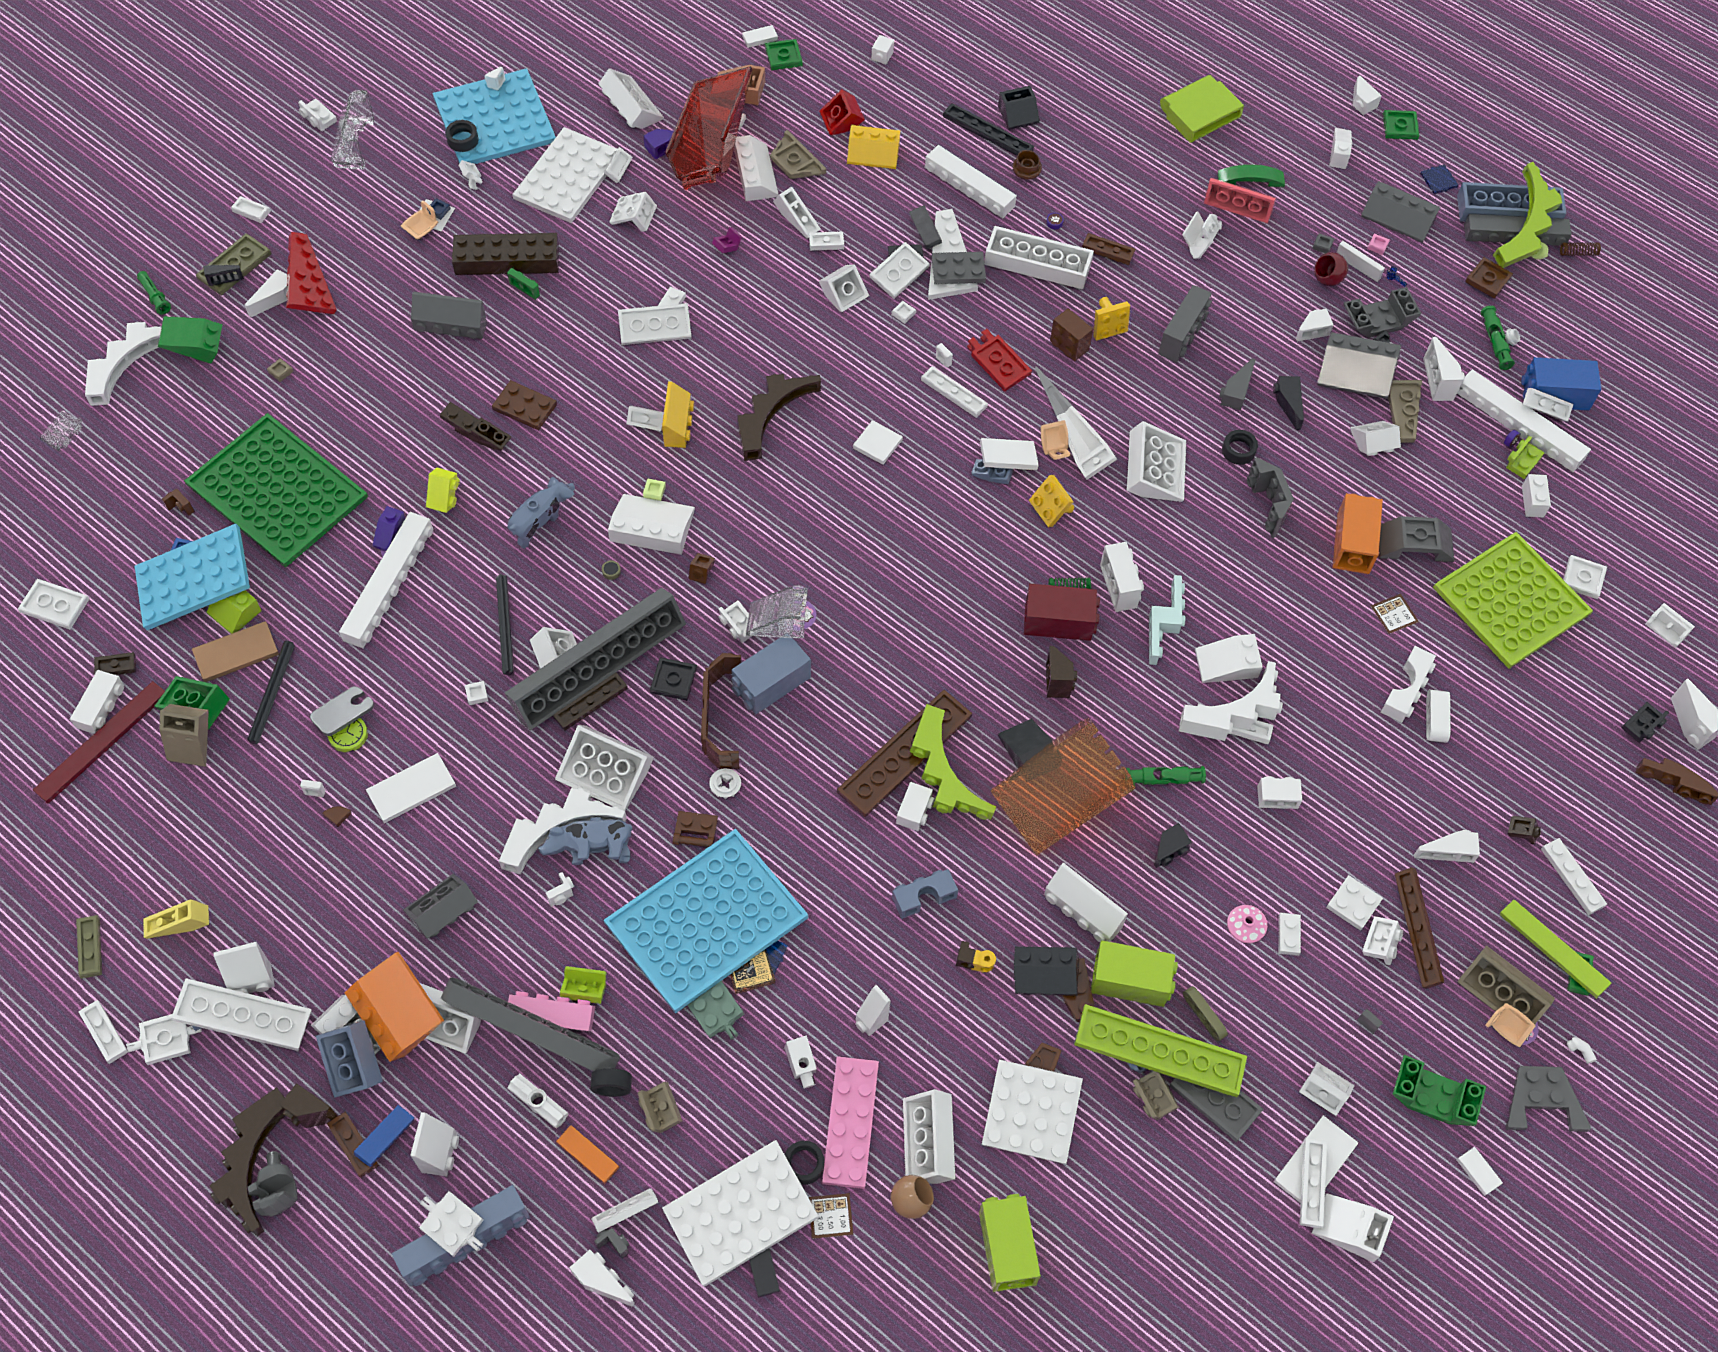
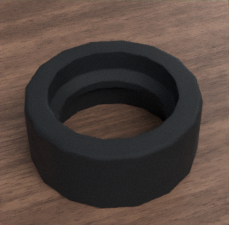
(461, 126)
(1235, 457)
(611, 1082)
(811, 1147)

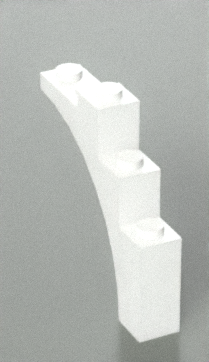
(120, 355)
(1219, 720)
(528, 836)

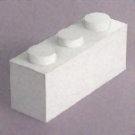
(97, 702)

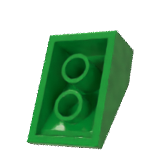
(191, 337)
(195, 695)

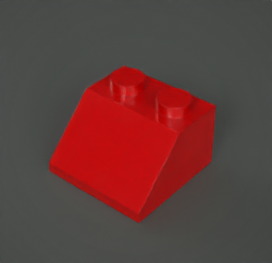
(841, 113)

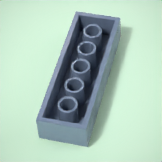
(1499, 200)
(427, 1257)

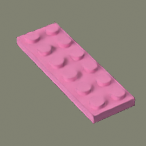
(850, 1123)

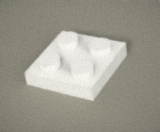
(1354, 902)

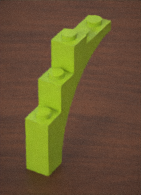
(1537, 221)
(938, 772)

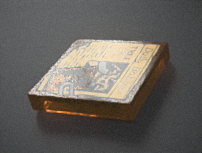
(753, 974)

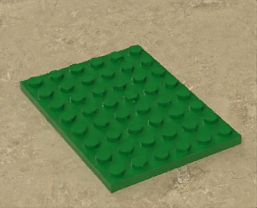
(276, 489)

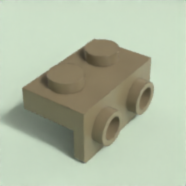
(1155, 1095)
(659, 1108)

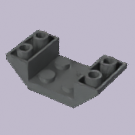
(1385, 315)
(1271, 479)
(1416, 535)

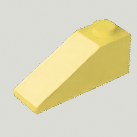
(177, 919)

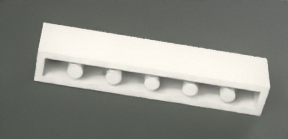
(970, 181)

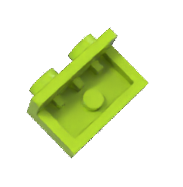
(583, 984)

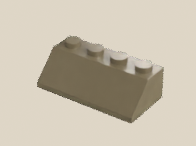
(1499, 983)

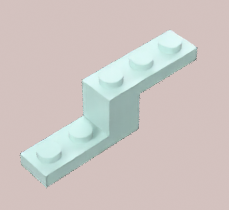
(1166, 619)

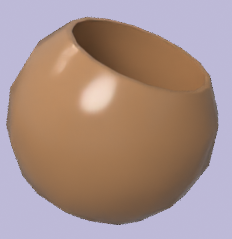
(912, 1196)

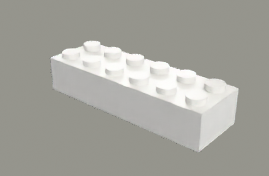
(1038, 257)

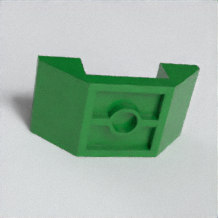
(1438, 1095)

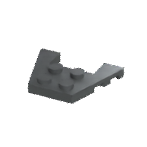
(1544, 1089)

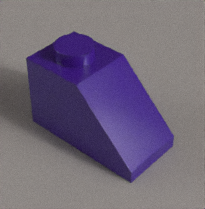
(657, 142)
(388, 527)

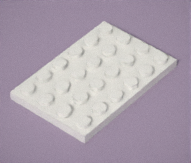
(566, 175)
(740, 1213)

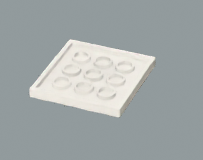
(1032, 1111)

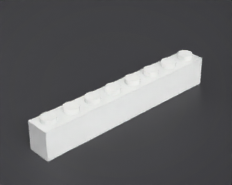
(1517, 417)
(386, 580)

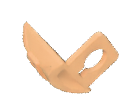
(420, 222)
(1055, 439)
(1511, 1024)

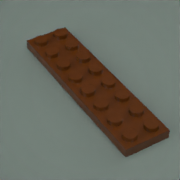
(894, 761)

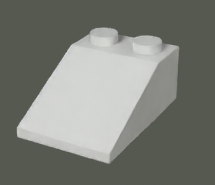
(1442, 372)
(1229, 659)
(1695, 714)
(245, 968)
(434, 1146)

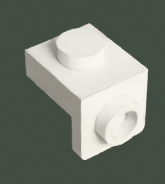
(560, 893)

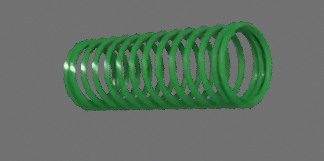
(1088, 582)

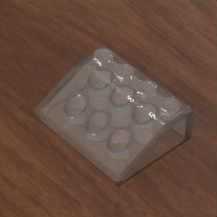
(779, 614)

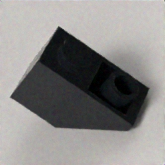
(1171, 844)

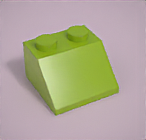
(234, 611)

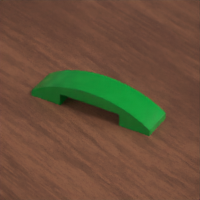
(1252, 173)

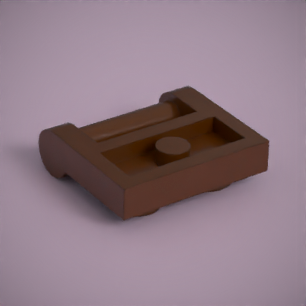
(695, 824)

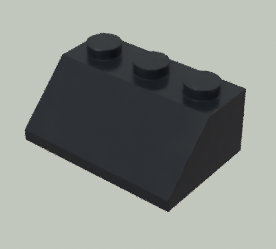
(1046, 970)

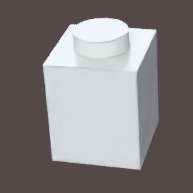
(882, 49)

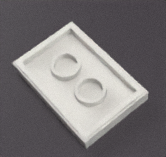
(899, 270)
(1009, 454)
(53, 604)

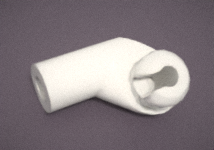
(1582, 1046)

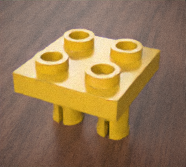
(1111, 319)
(1051, 501)

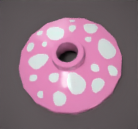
(1241, 929)

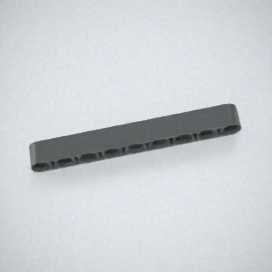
(528, 1026)

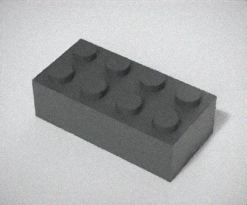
(1185, 323)

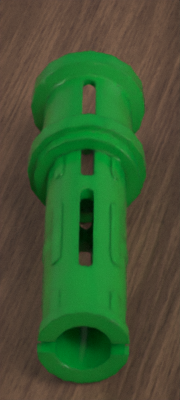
(155, 297)

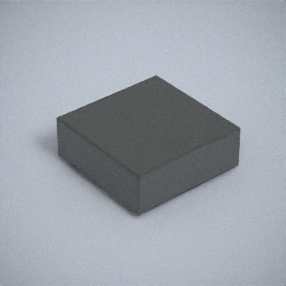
(1323, 243)
(1369, 1021)

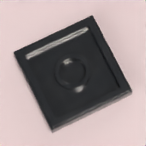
(673, 678)

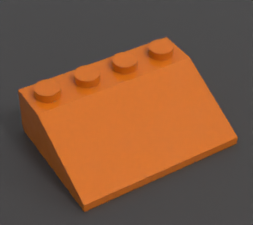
(394, 1007)

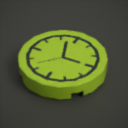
(350, 737)

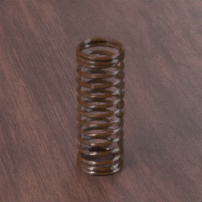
(1566, 248)

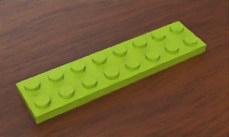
(1161, 1050)

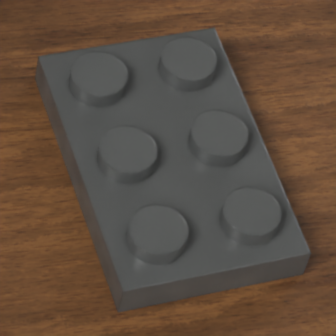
(958, 267)

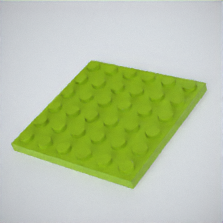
(1512, 599)

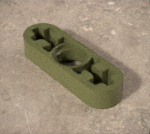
(1205, 1013)

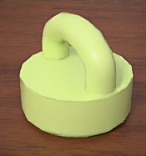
(1543, 252)

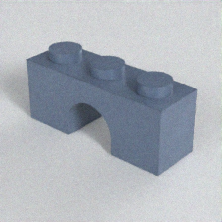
(939, 885)

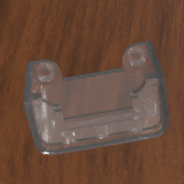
(353, 118)

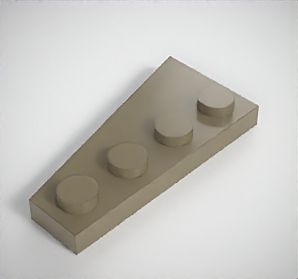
(1404, 407)

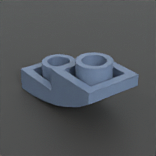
(991, 474)

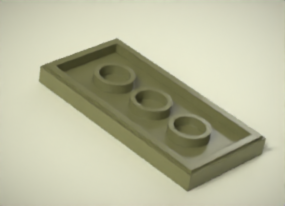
(244, 252)

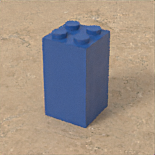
(1565, 379)

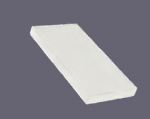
(654, 324)
(410, 788)
(1338, 1150)

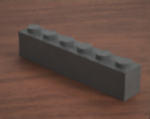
(1504, 228)

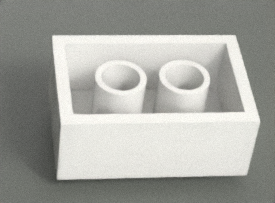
(1121, 576)

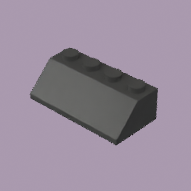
(1400, 211)
(448, 315)

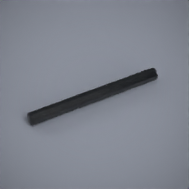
(504, 624)
(270, 692)

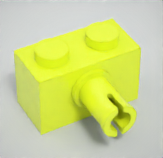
(442, 490)

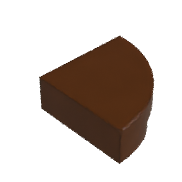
(337, 815)

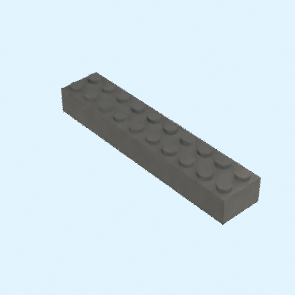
(595, 658)

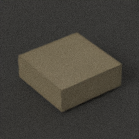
(280, 370)

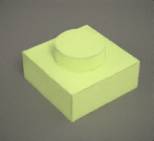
(654, 489)

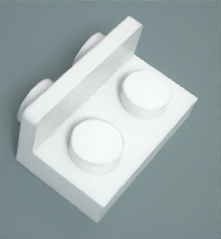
(317, 114)
(1383, 939)

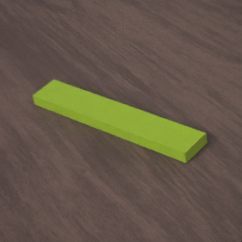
(1555, 949)

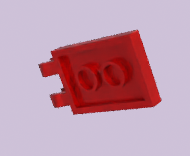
(998, 360)

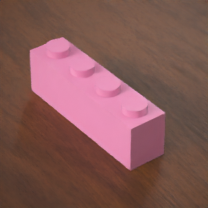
(561, 1012)

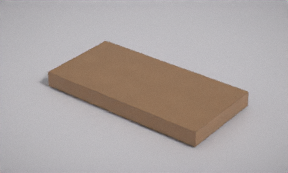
(235, 651)

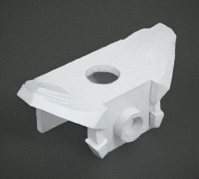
(1197, 229)

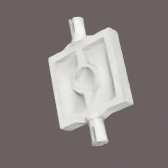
(162, 1039)
(451, 1223)

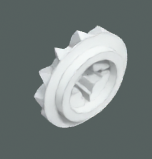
(727, 775)

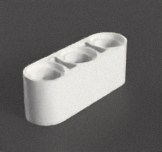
(1438, 716)

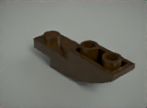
(475, 429)

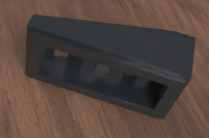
(218, 274)

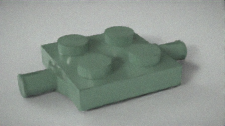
(716, 1011)

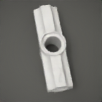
(547, 1109)

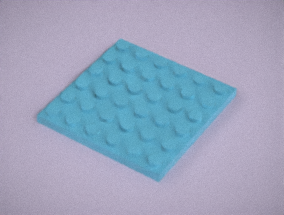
(504, 118)

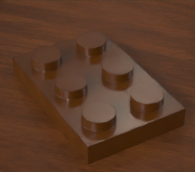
(524, 405)

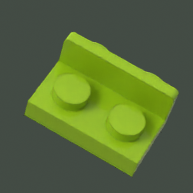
(1524, 458)

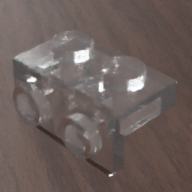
(61, 430)

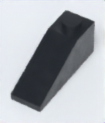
(1290, 398)

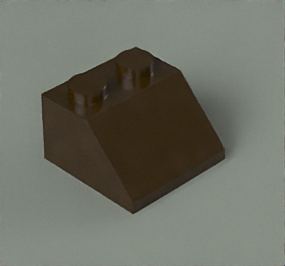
(1059, 674)
(305, 1108)

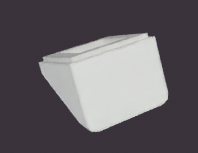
(495, 78)

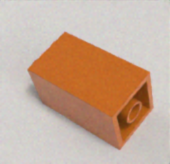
(1357, 533)

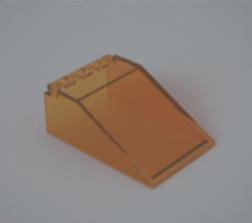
(1063, 786)

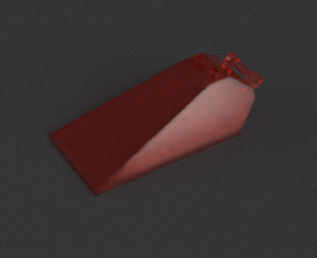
(708, 128)

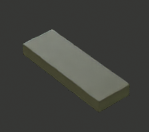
(89, 946)

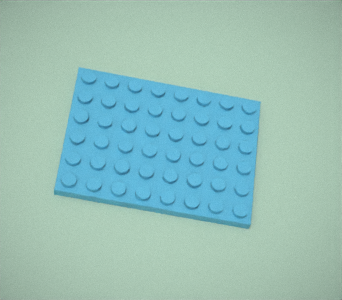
(705, 920)

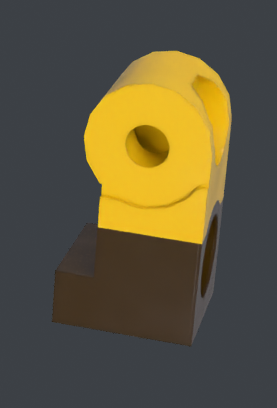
(974, 959)

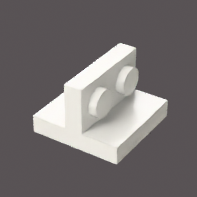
(1327, 1088)

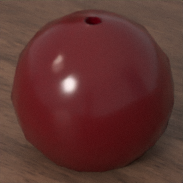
(1331, 269)

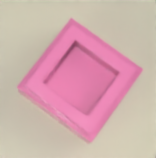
(1378, 244)

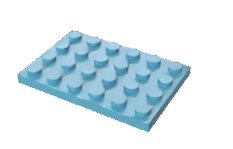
(191, 577)

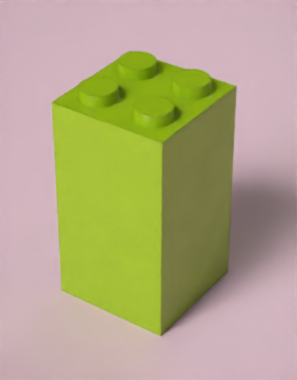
(1134, 973)
(1009, 1243)

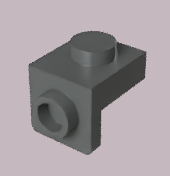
(618, 1242)

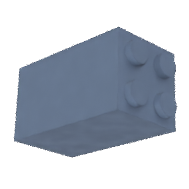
(771, 674)

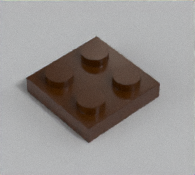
(1489, 277)

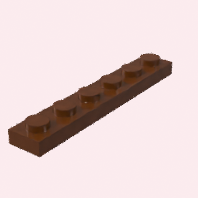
(1419, 928)

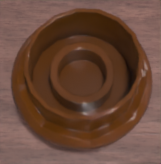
(1027, 165)

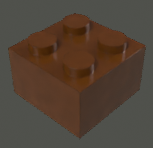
(1071, 334)

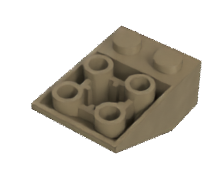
(184, 734)

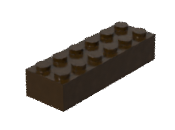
(500, 252)

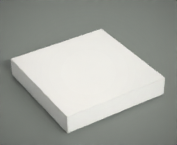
(877, 442)
(1585, 576)

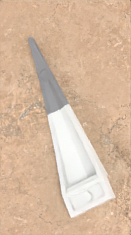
(1086, 445)

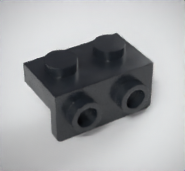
(1644, 721)

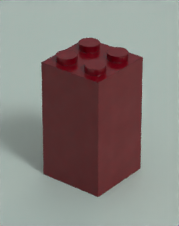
(1061, 612)

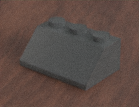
(441, 906)

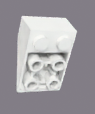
(339, 1015)
(1354, 1227)

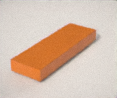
(587, 1154)

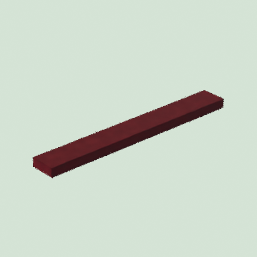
(99, 743)

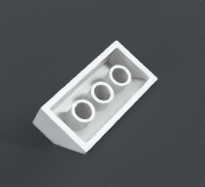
(629, 99)
(755, 168)
(1085, 904)
(458, 1026)
(929, 1136)

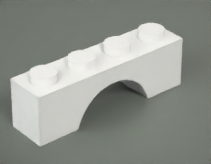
(1400, 701)

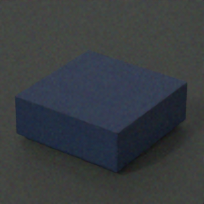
(440, 208)

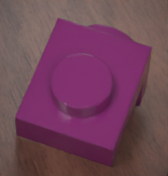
(727, 242)

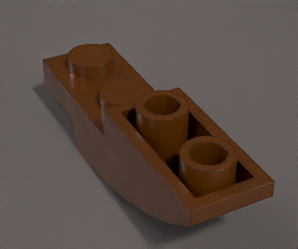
(1684, 780)

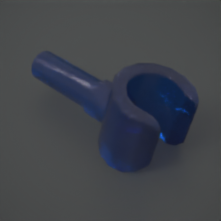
(1392, 274)

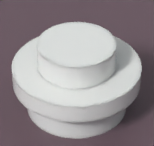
(1512, 336)

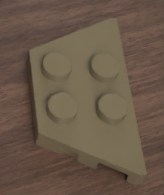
(795, 158)

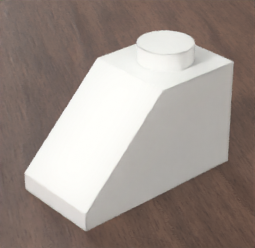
(1365, 96)
(1315, 325)

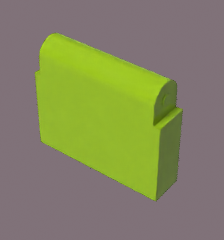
(1201, 108)

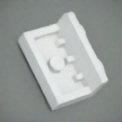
(736, 618)

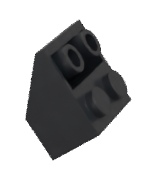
(1018, 107)

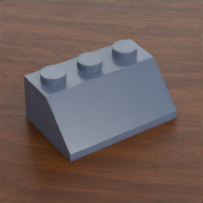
(349, 1059)

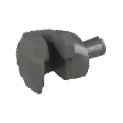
(274, 1187)

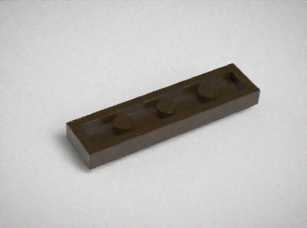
(590, 701)

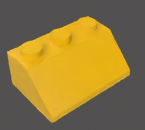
(873, 147)
(677, 416)

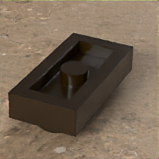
(116, 664)

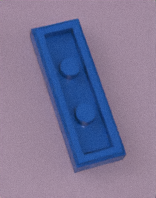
(384, 1136)

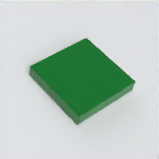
(783, 54)
(1401, 124)

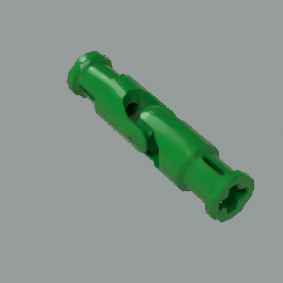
(1500, 346)
(1176, 775)

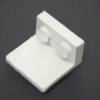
(634, 207)

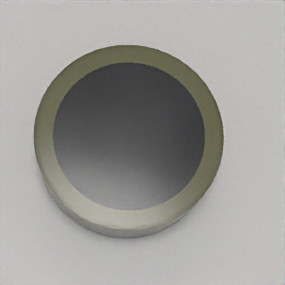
(611, 570)

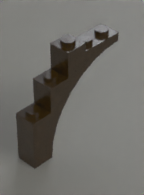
(765, 406)
(240, 1157)

